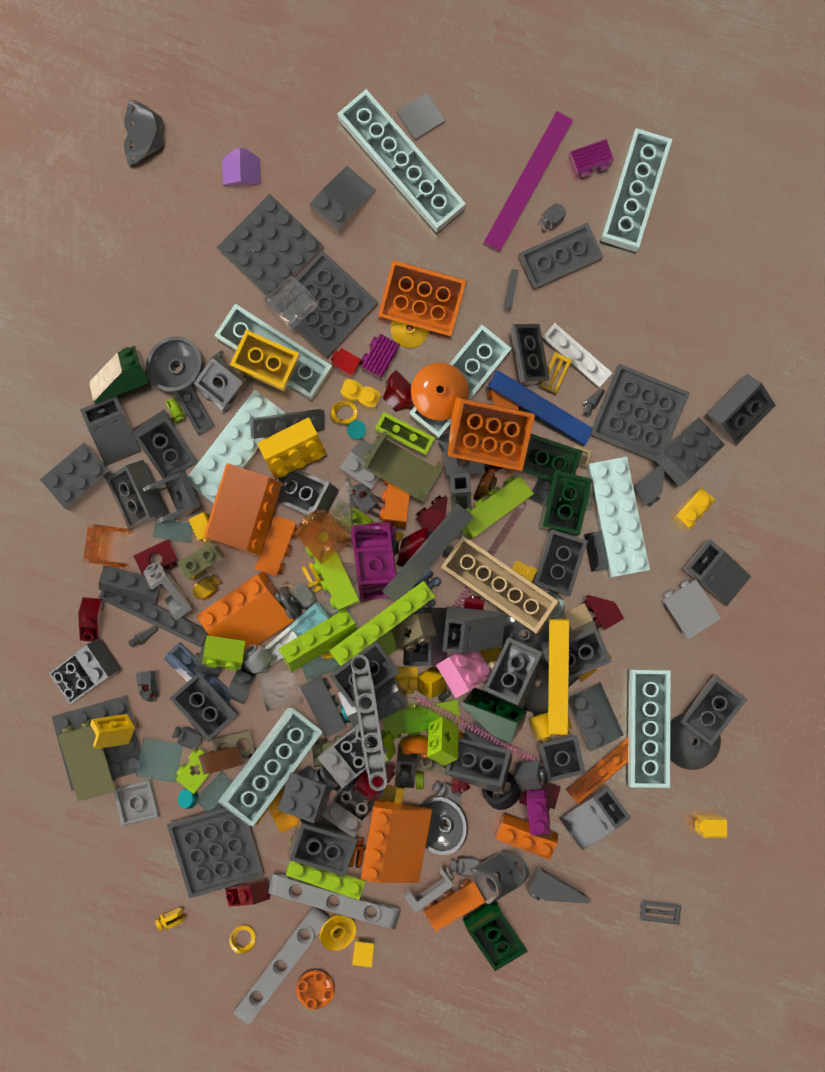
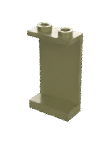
(401, 468)
(202, 562)
(85, 763)

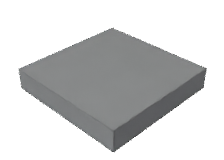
(136, 802)

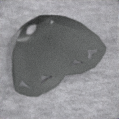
(145, 132)

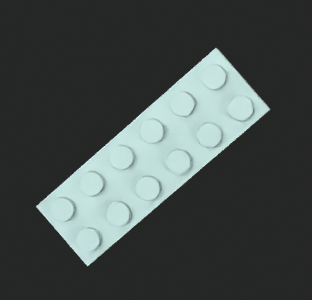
(636, 190)
(477, 363)
(310, 369)
(231, 446)
(618, 516)
(649, 728)
(270, 766)

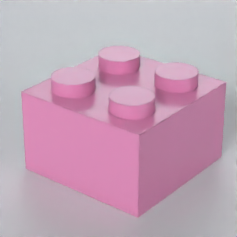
(464, 671)

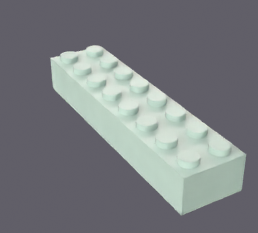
(401, 161)

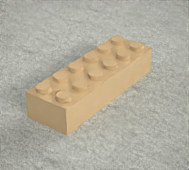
(500, 585)

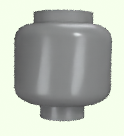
(257, 659)

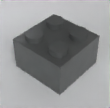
(561, 758)
(305, 797)

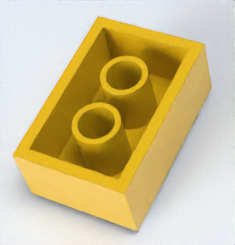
(265, 360)
(292, 448)

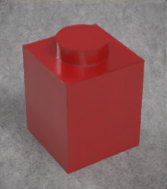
(345, 362)

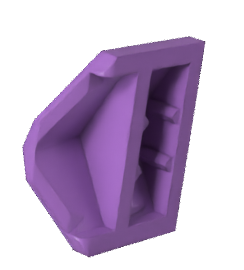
(241, 168)

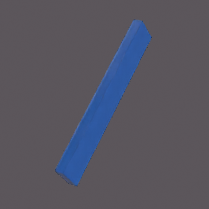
(540, 407)

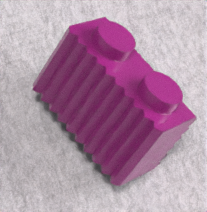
(591, 158)
(380, 356)
(538, 811)

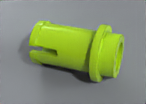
(175, 410)

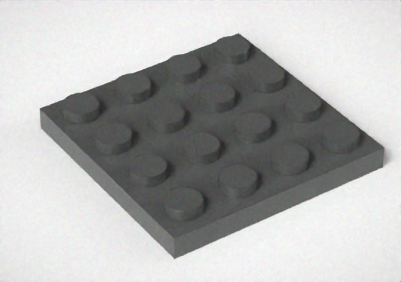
(270, 245)
(340, 307)
(639, 412)
(121, 759)
(214, 851)

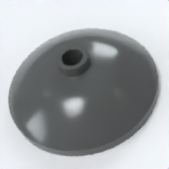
(166, 357)
(513, 630)
(539, 696)
(688, 755)
(441, 837)

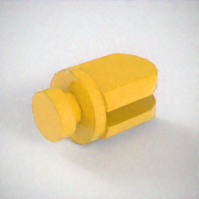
(317, 586)
(206, 587)
(170, 919)

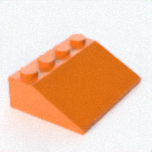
(422, 297)
(489, 433)
(243, 509)
(246, 613)
(396, 843)

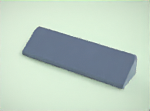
(182, 661)

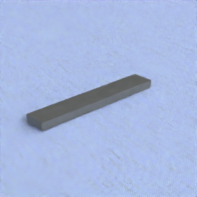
(428, 553)
(159, 617)

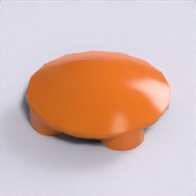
(415, 744)
(315, 989)

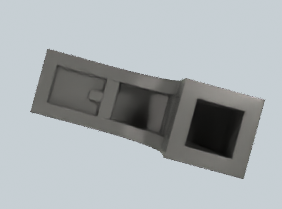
(460, 493)

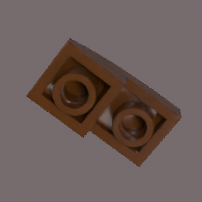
(486, 482)
(221, 760)

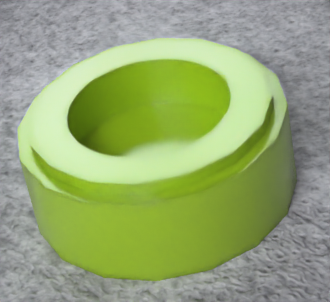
(419, 779)

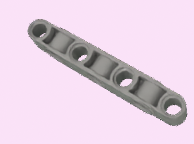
(369, 723)
(319, 897)
(272, 976)

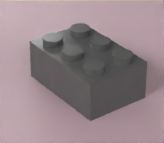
(689, 451)
(76, 476)
(560, 562)

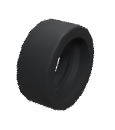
(506, 801)

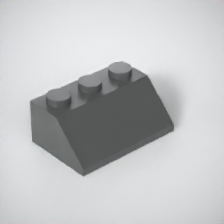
(529, 353)
(742, 409)
(128, 492)
(586, 650)
(432, 652)
(380, 667)
(389, 699)
(203, 707)
(594, 717)

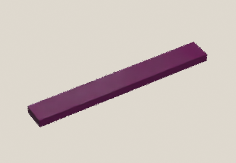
(528, 181)

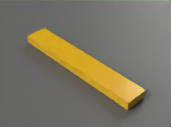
(558, 676)

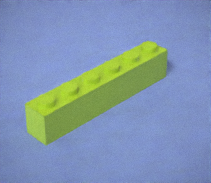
(382, 623)

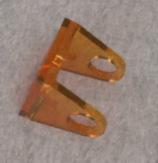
(319, 522)
(92, 544)

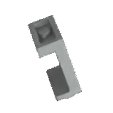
(177, 601)
(691, 608)
(432, 893)

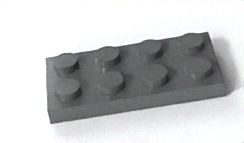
(560, 255)

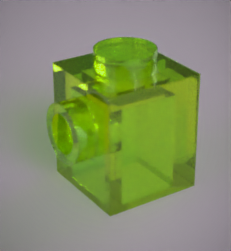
(415, 719)

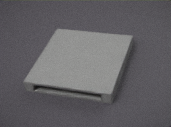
(421, 116)

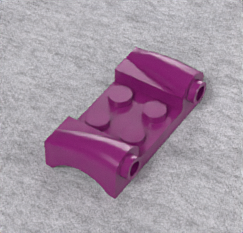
(373, 558)

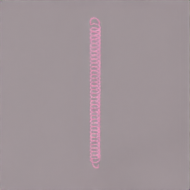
(514, 517)
(495, 740)

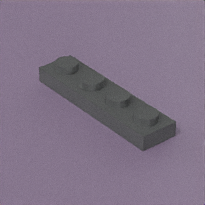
(270, 425)

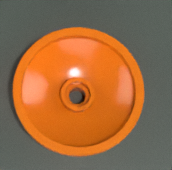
(426, 398)

